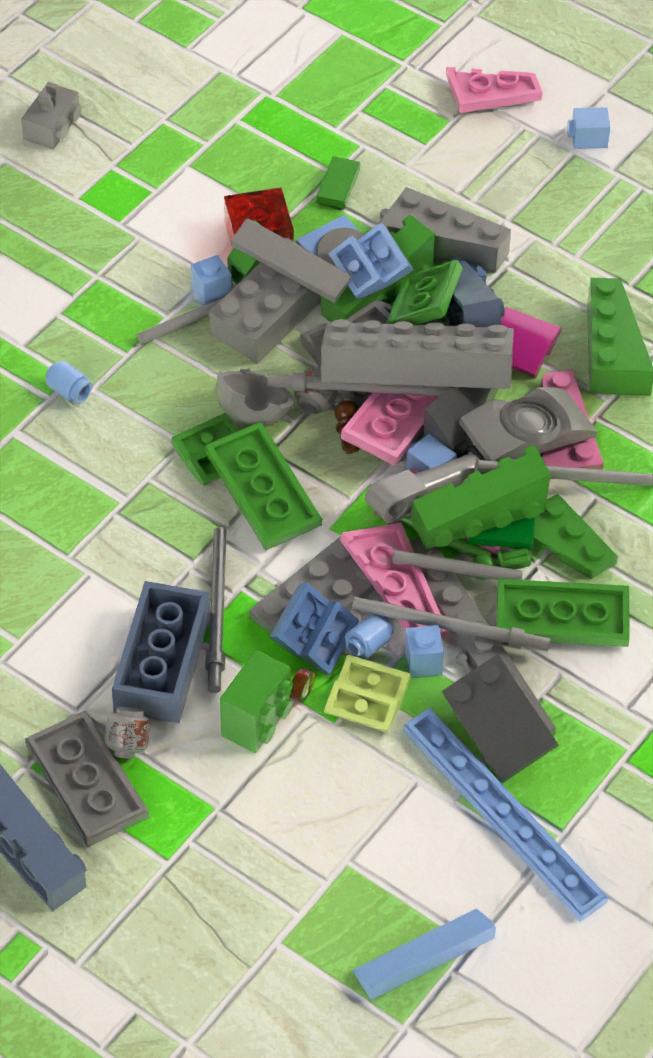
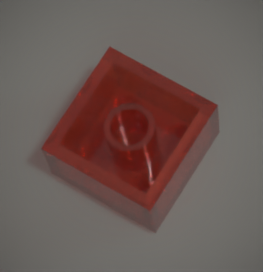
(264, 206)

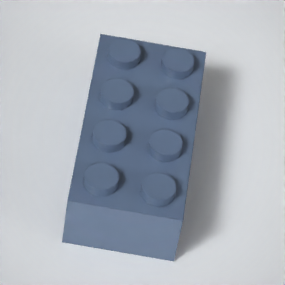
(162, 651)

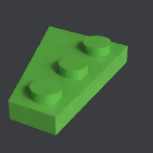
(571, 539)

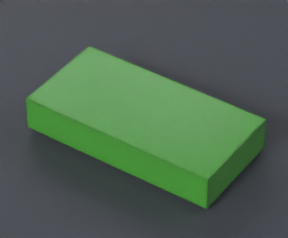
(338, 182)

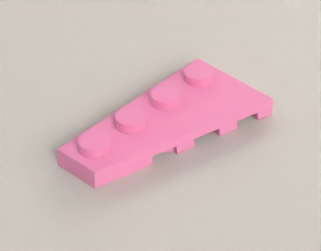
(579, 454)
(394, 582)

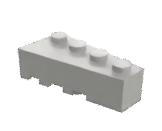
(456, 230)

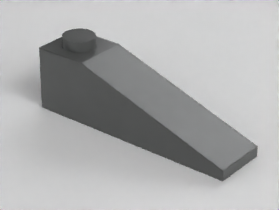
(444, 413)

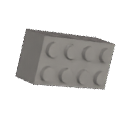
(261, 311)

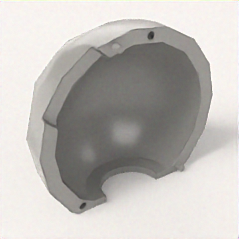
(249, 400)

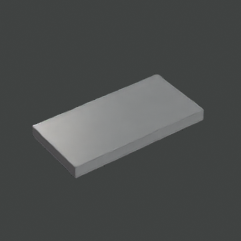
(87, 778)

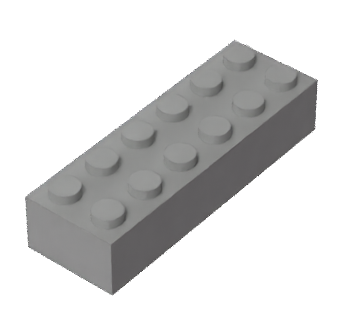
(417, 354)

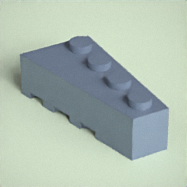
(474, 301)
(36, 849)

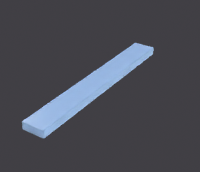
(506, 815)

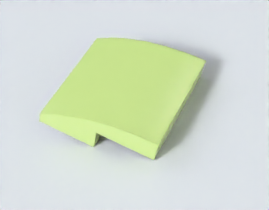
(368, 693)

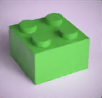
(256, 701)

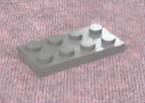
(330, 573)

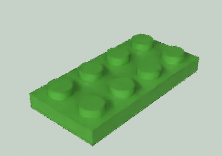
(263, 485)
(566, 611)

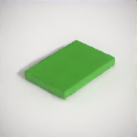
(426, 294)

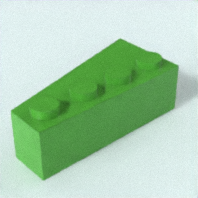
(418, 247)
(615, 343)
(483, 501)

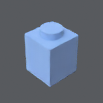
(589, 127)
(210, 279)
(428, 454)
(424, 651)

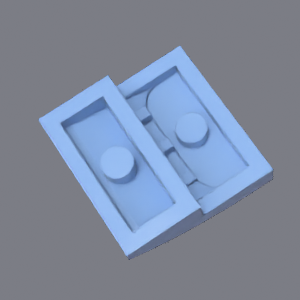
(371, 261)

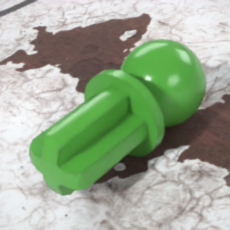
(513, 560)

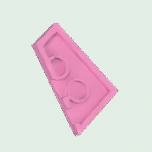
(486, 91)

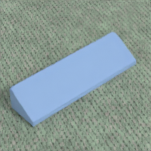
(425, 953)

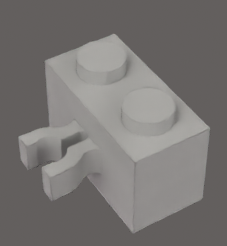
(51, 115)

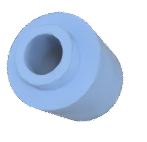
(68, 382)
(368, 636)

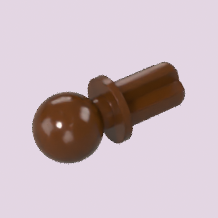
(343, 413)

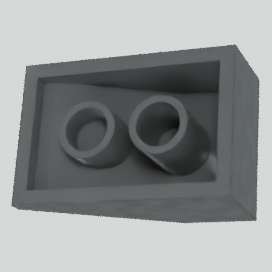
(500, 718)

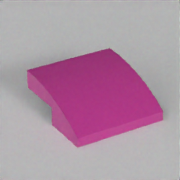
(531, 340)

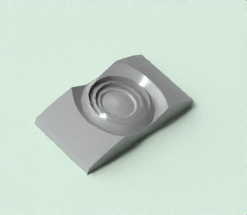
(539, 418)

